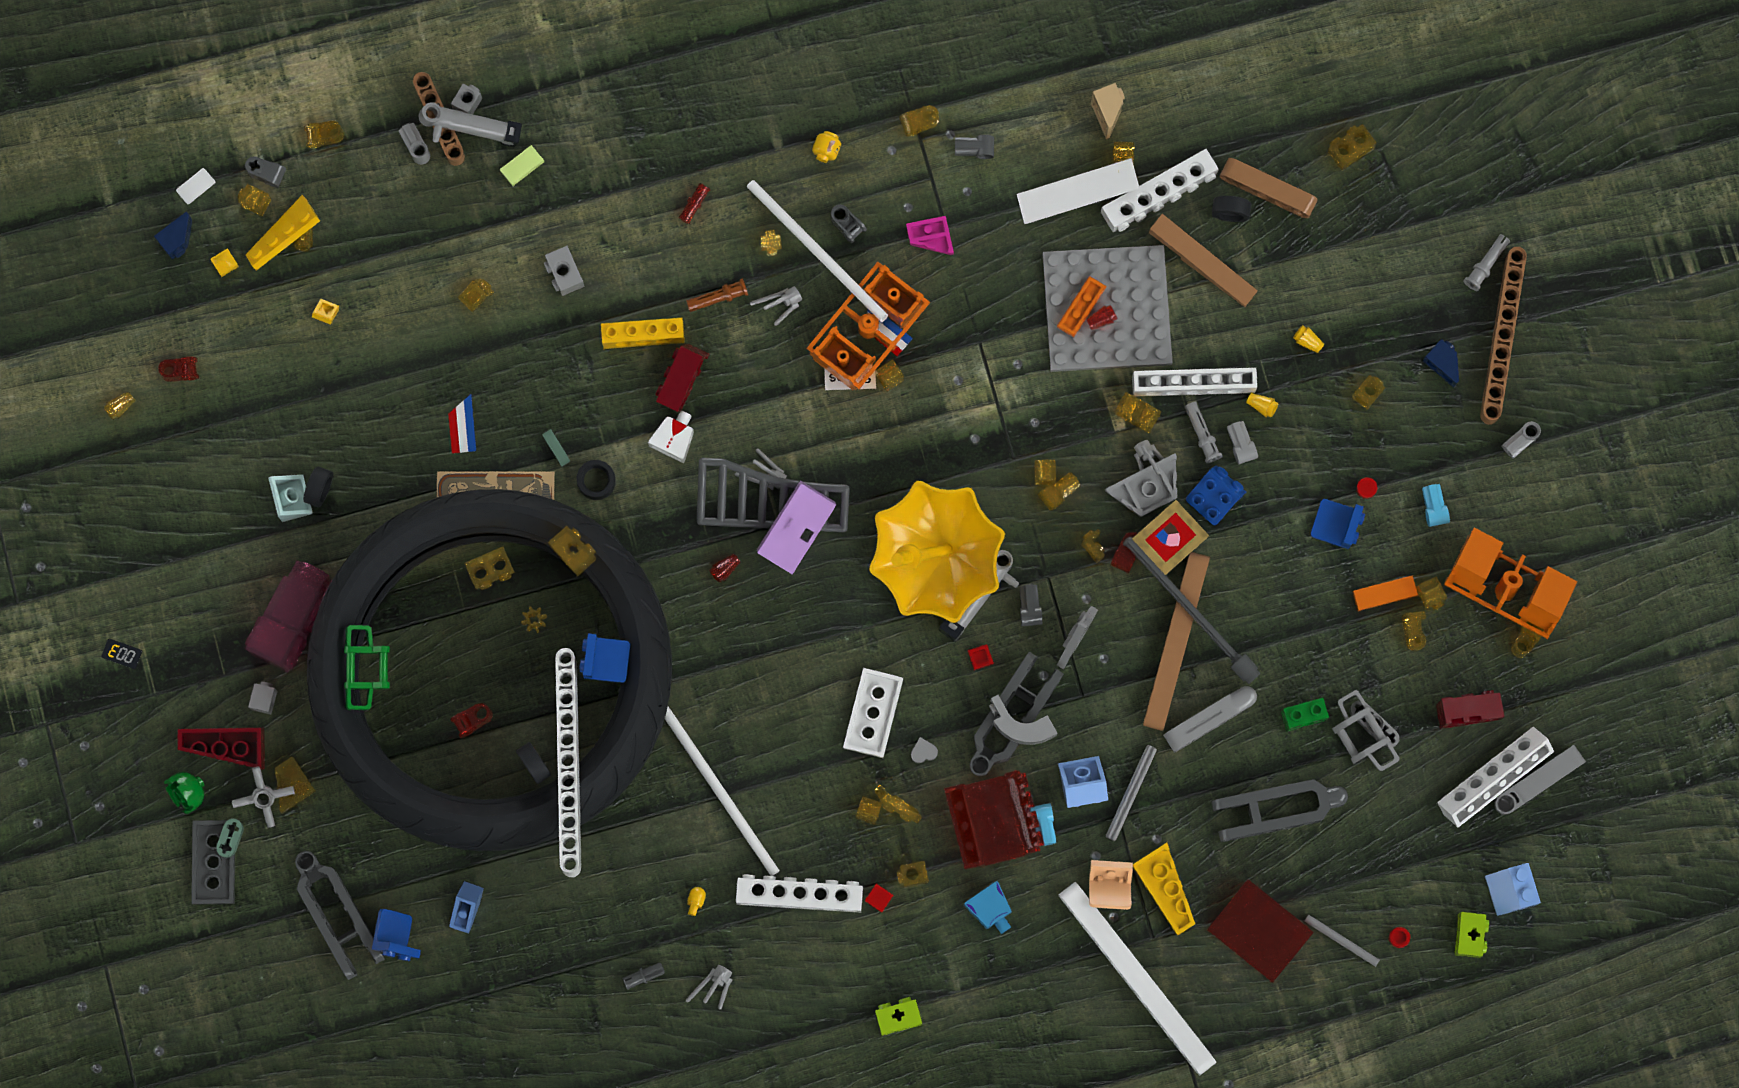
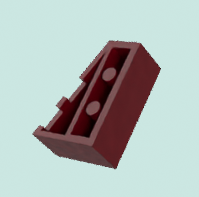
(681, 376)
(1469, 709)

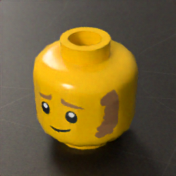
(826, 146)

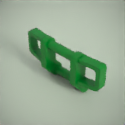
(350, 652)

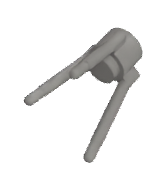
(788, 296)
(1145, 451)
(774, 472)
(720, 976)

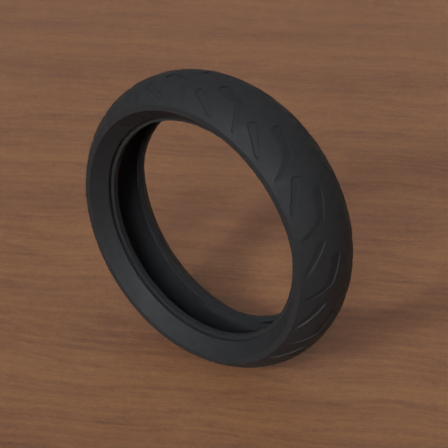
(374, 571)

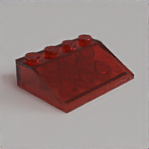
(1260, 930)

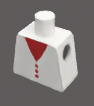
(673, 437)

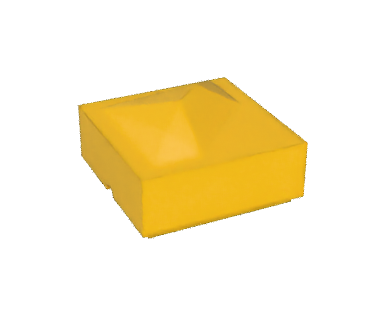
(224, 262)
(325, 311)

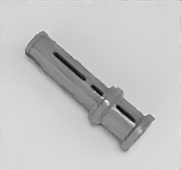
(1482, 269)
(1206, 441)

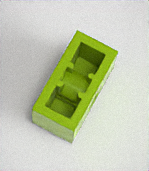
(1464, 944)
(909, 1020)

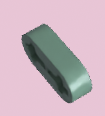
(556, 448)
(234, 840)

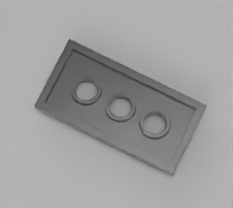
(202, 872)

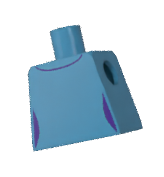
(990, 908)

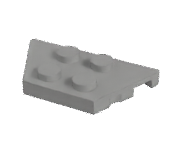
(1146, 488)
(1076, 635)

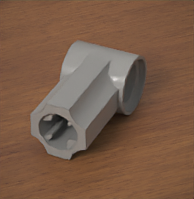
(414, 143)
(1521, 440)
(1243, 447)

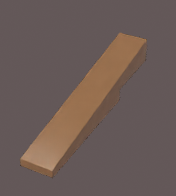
(1202, 260)

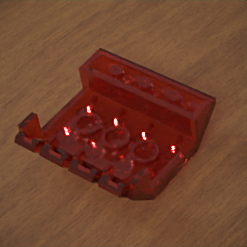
(994, 820)

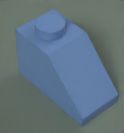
(466, 907)

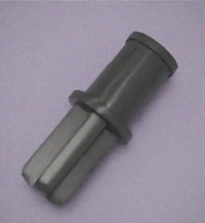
(643, 975)

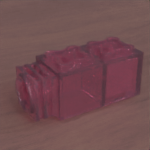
(289, 618)

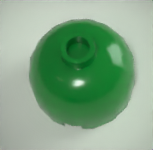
(185, 790)

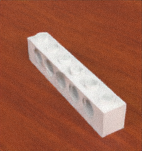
(1201, 161)
(1194, 382)
(1495, 777)
(788, 900)

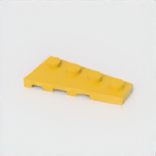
(286, 230)
(1162, 881)

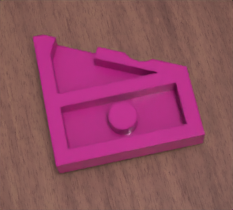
(931, 235)

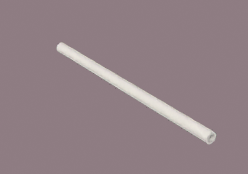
(867, 301)
(721, 793)

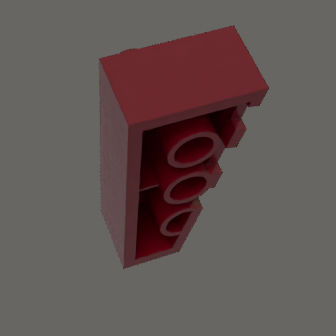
(233, 745)

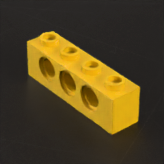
(642, 333)

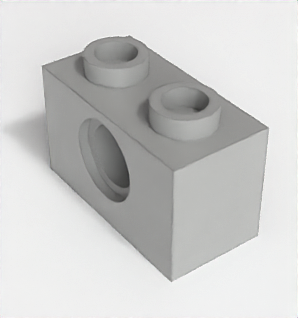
(563, 259)

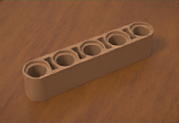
(430, 92)
(1268, 188)

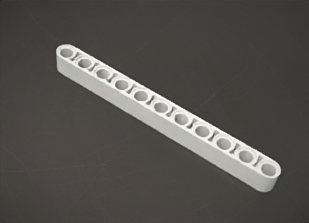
(571, 771)
(1137, 979)

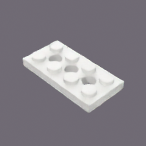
(864, 701)

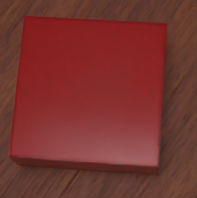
(980, 657)
(879, 898)

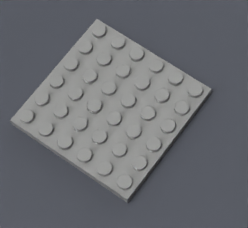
(1134, 290)

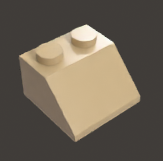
(1107, 107)

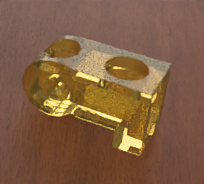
(1413, 630)

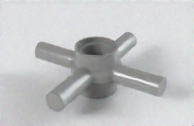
(263, 804)

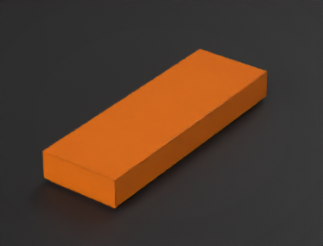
(1081, 306)
(1385, 593)

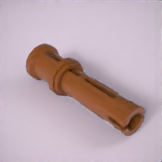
(727, 293)

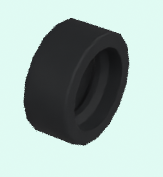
(1231, 208)
(592, 464)
(318, 486)
(533, 763)

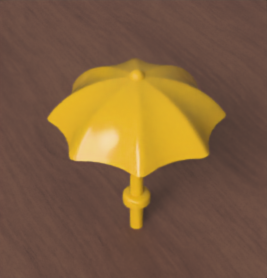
(937, 551)

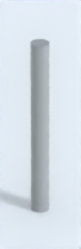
(1342, 940)

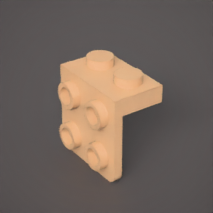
(1110, 884)

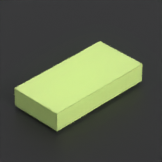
(522, 165)

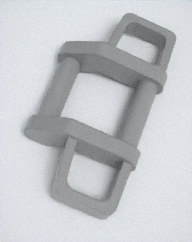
(1383, 740)

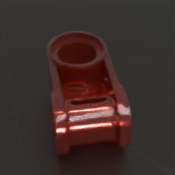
(181, 369)
(1123, 557)
(470, 719)

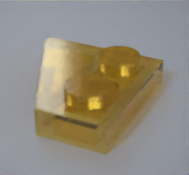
(289, 775)
(896, 804)

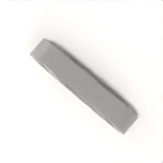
(1365, 725)

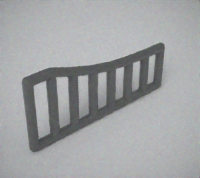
(762, 508)

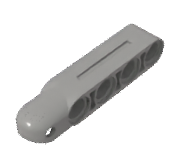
(1210, 718)
(1538, 781)

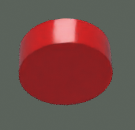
(1366, 488)
(1399, 937)

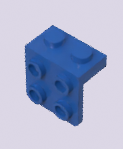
(1215, 495)
(1337, 523)
(605, 659)
(393, 935)

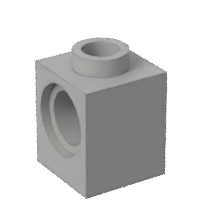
(459, 105)
(263, 698)

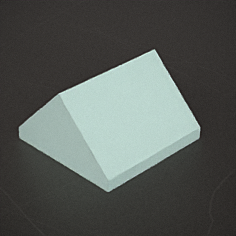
(288, 496)

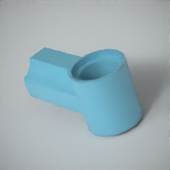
(1435, 511)
(1045, 819)

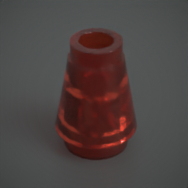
(1102, 317)
(724, 568)

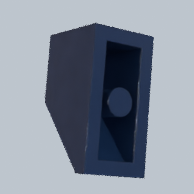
(176, 236)
(1444, 362)

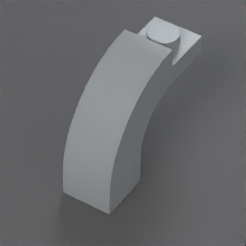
(1021, 733)

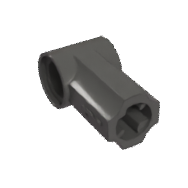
(981, 146)
(1030, 611)

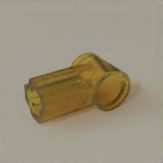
(1055, 493)

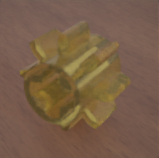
(771, 242)
(532, 613)

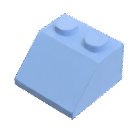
(1083, 782)
(1512, 889)

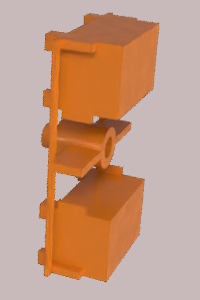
(843, 357)
(1546, 601)

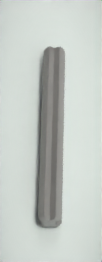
(1131, 792)

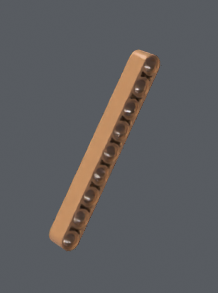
(1508, 327)
(1175, 643)

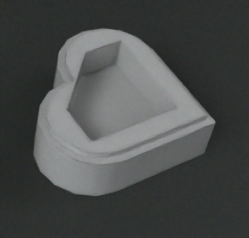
(923, 751)

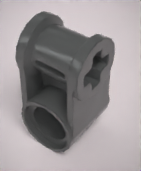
(268, 172)
(850, 225)

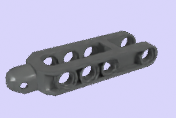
(985, 757)
(1328, 799)
(311, 872)

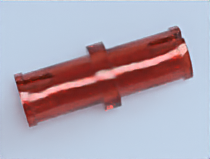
(694, 203)

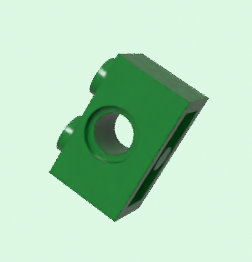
(1304, 714)

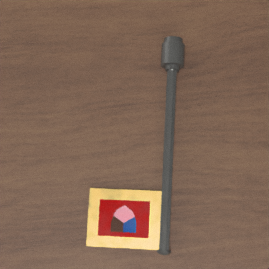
(1162, 548)

